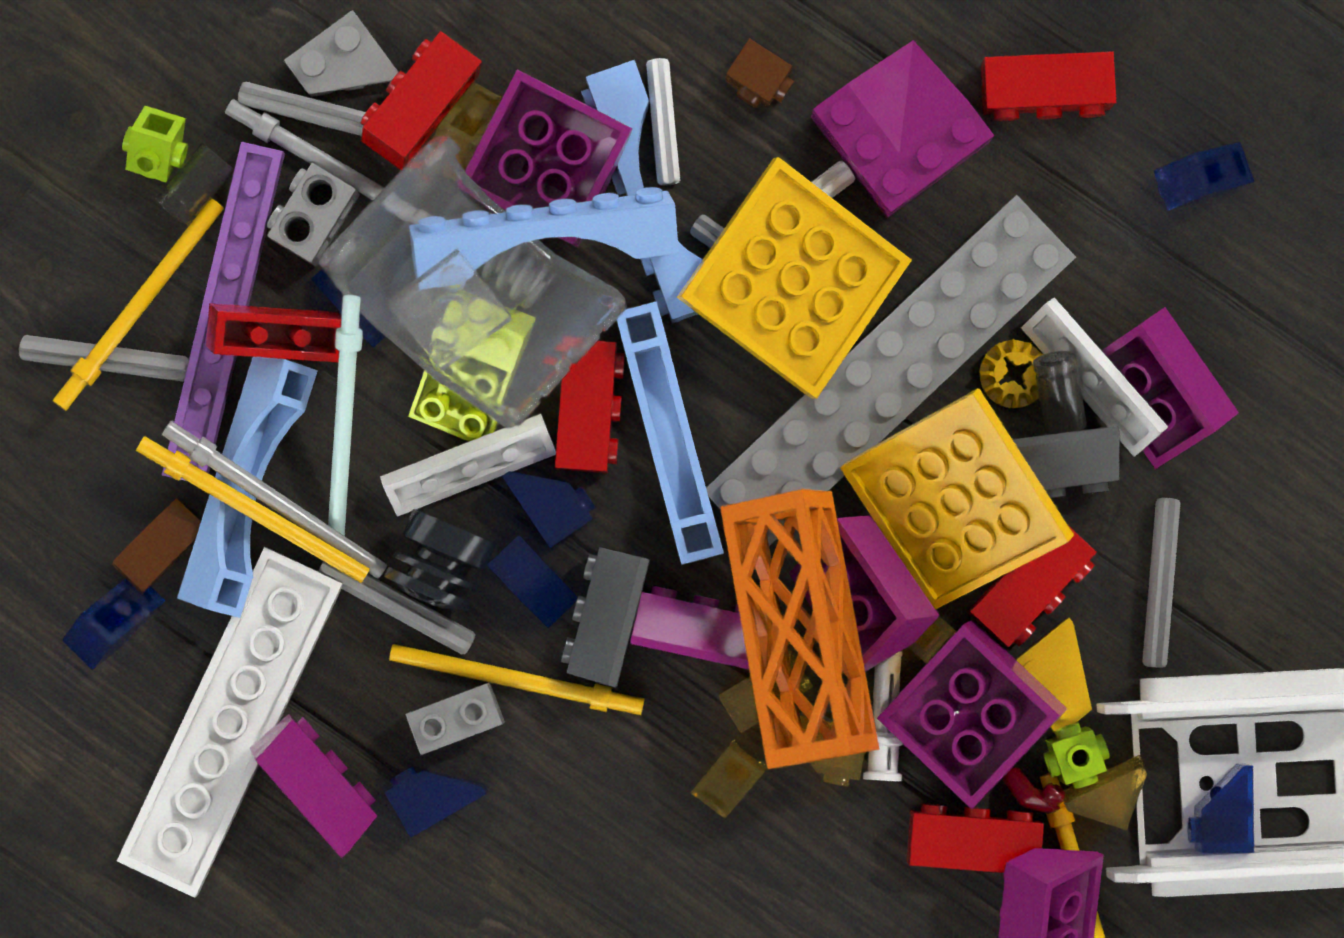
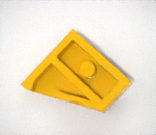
(1059, 668)

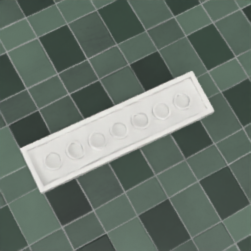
(231, 710)

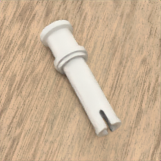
(884, 762)

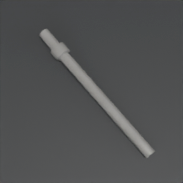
(267, 128)
(204, 452)

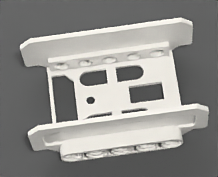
(1278, 864)

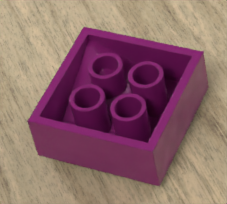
(901, 127)
(546, 148)
(971, 713)

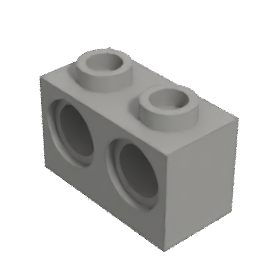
(323, 219)
(455, 718)

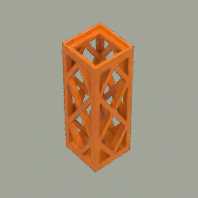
(769, 632)

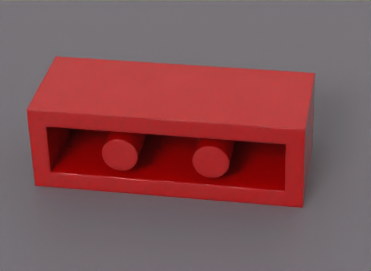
(1048, 85)
(419, 99)
(272, 332)
(589, 409)
(1035, 587)
(970, 839)

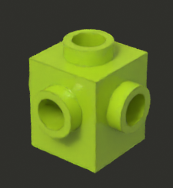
(155, 144)
(1060, 753)

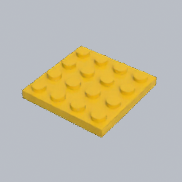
(794, 278)
(957, 500)

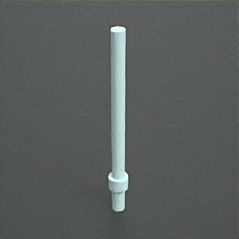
(348, 343)

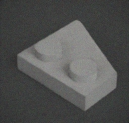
(341, 59)

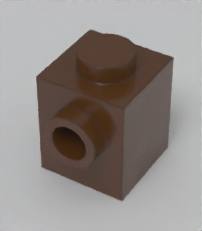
(759, 75)

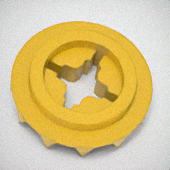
(993, 369)

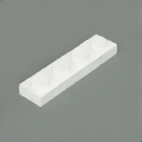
(1100, 381)
(468, 465)

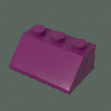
(1173, 382)
(884, 595)
(690, 628)
(315, 782)
(1051, 894)

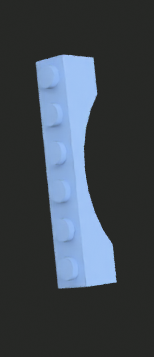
(622, 96)
(636, 224)
(669, 433)
(220, 559)

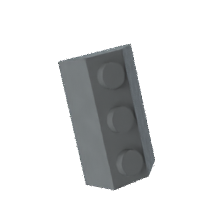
(1073, 459)
(605, 616)

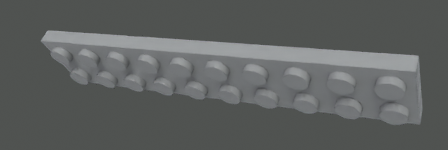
(901, 360)

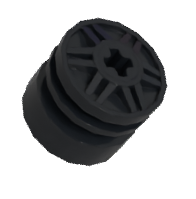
(440, 561)

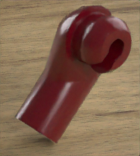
(1031, 797)

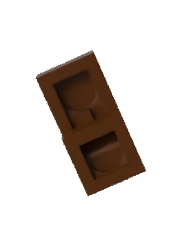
(158, 546)

